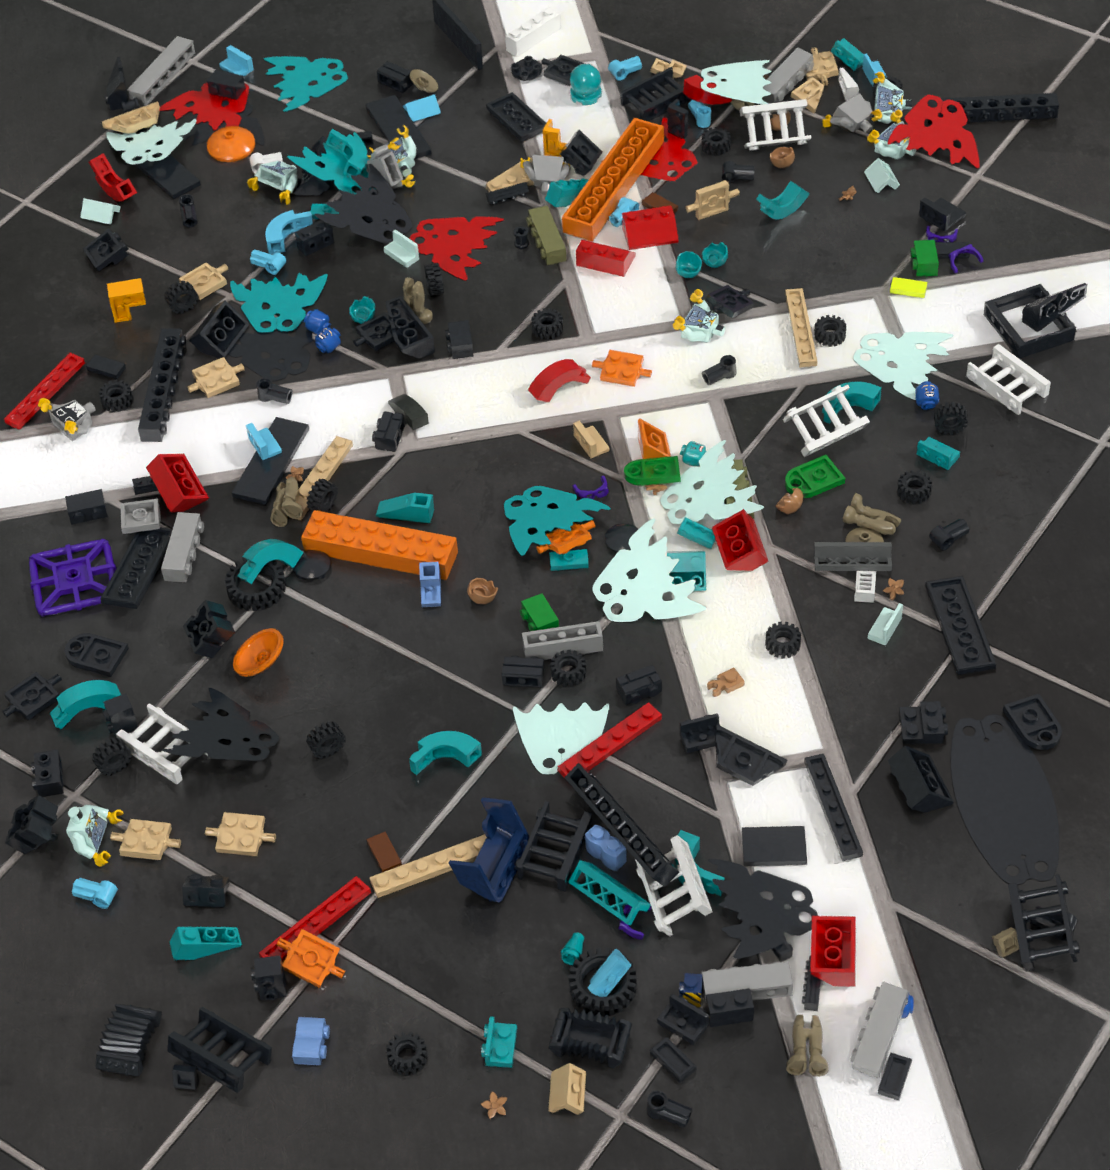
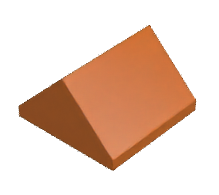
(652, 441)

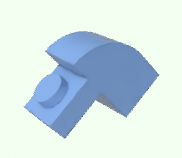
(430, 584)

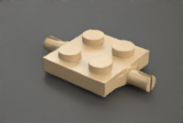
(823, 66)
(712, 200)
(205, 279)
(215, 377)
(240, 834)
(145, 839)

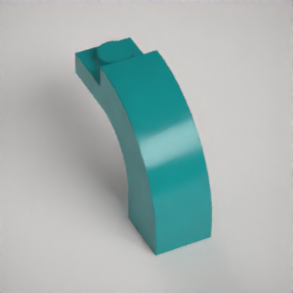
(351, 149)
(785, 203)
(859, 394)
(267, 551)
(81, 697)
(445, 744)
(705, 876)

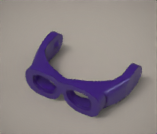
(930, 235)
(967, 249)
(583, 494)
(625, 927)

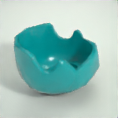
(715, 255)
(688, 264)
(362, 310)

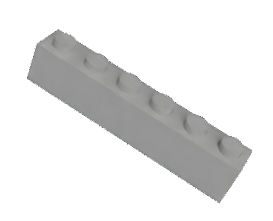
(161, 71)

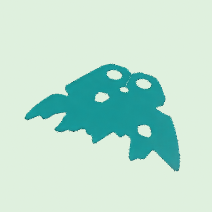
(297, 80)
(334, 166)
(280, 298)
(545, 518)

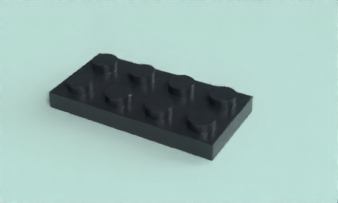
(516, 116)

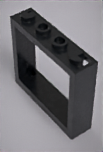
(993, 313)

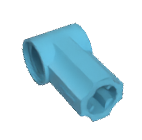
(622, 69)
(701, 113)
(624, 205)
(271, 263)
(99, 893)

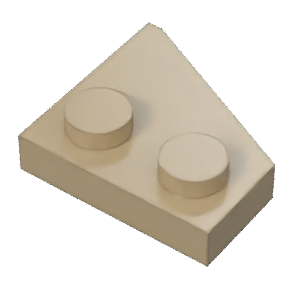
(810, 90)

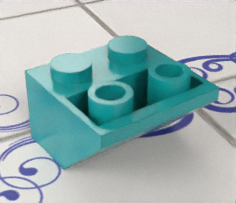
(690, 567)

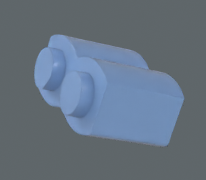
(605, 847)
(310, 1040)

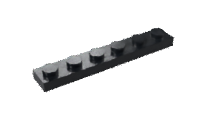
(833, 807)

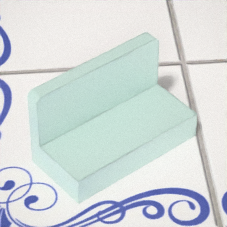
(880, 175)
(98, 211)
(402, 249)
(885, 625)

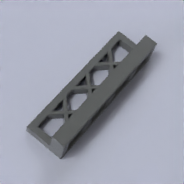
(852, 554)

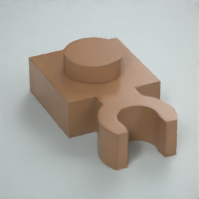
(728, 681)

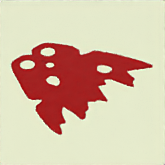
(209, 107)
(940, 133)
(669, 152)
(446, 245)

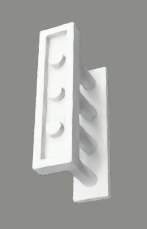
(781, 109)
(1015, 367)
(826, 438)
(143, 750)
(691, 885)

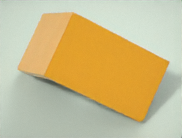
(552, 140)
(125, 295)

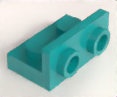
(848, 54)
(937, 453)
(499, 1044)

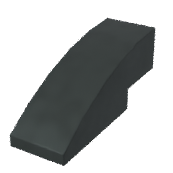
(413, 412)

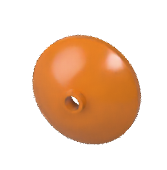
(231, 144)
(258, 652)

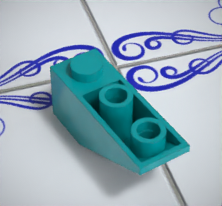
(563, 193)
(409, 507)
(198, 942)

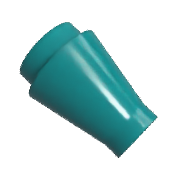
(573, 948)

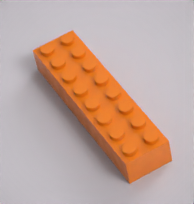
(378, 543)

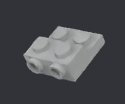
(140, 516)

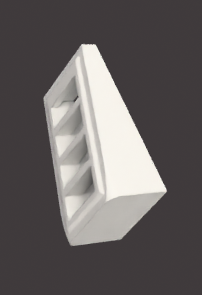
(847, 84)
(868, 594)

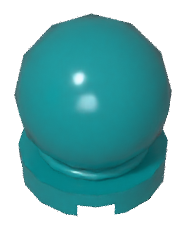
(585, 84)

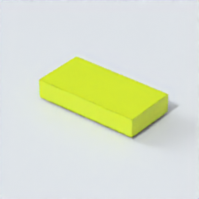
(908, 287)

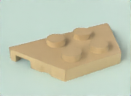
(134, 120)

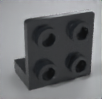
(940, 213)

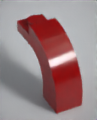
(693, 90)
(109, 181)
(555, 376)

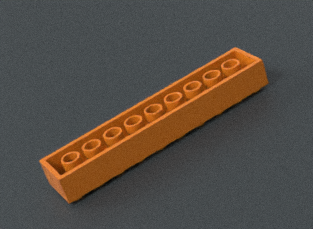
(612, 179)

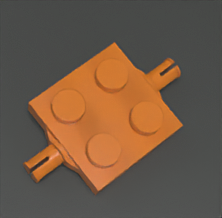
(622, 368)
(565, 540)
(310, 958)

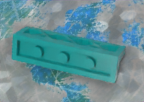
(614, 887)

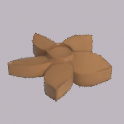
(848, 194)
(296, 473)
(656, 488)
(895, 587)
(494, 1105)

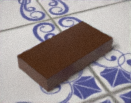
(654, 201)
(384, 852)

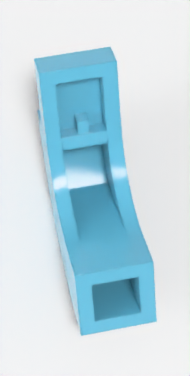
(284, 225)

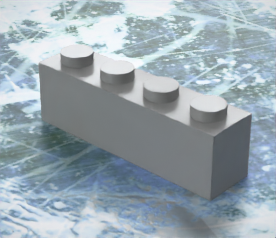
(788, 75)
(182, 547)
(547, 642)
(763, 980)
(880, 1029)

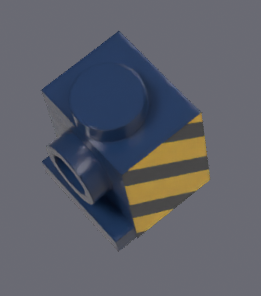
(692, 989)

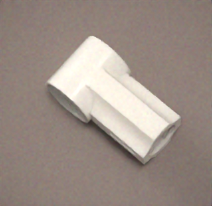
(257, 159)

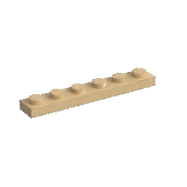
(801, 327)
(324, 469)
(425, 867)

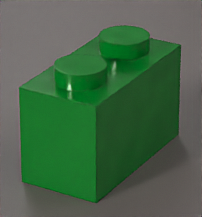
(925, 258)
(538, 613)

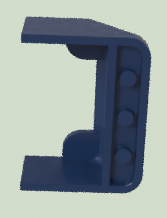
(496, 861)

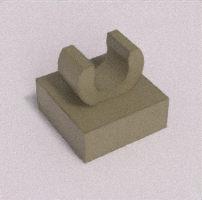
(1006, 942)

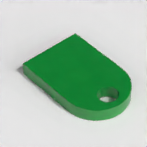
(653, 471)
(814, 477)

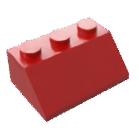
(649, 227)
(603, 258)
(176, 482)
(740, 543)
(834, 949)

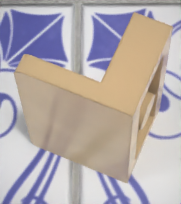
(590, 439)
(567, 1089)

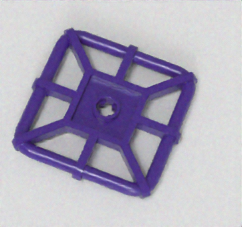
(63, 572)

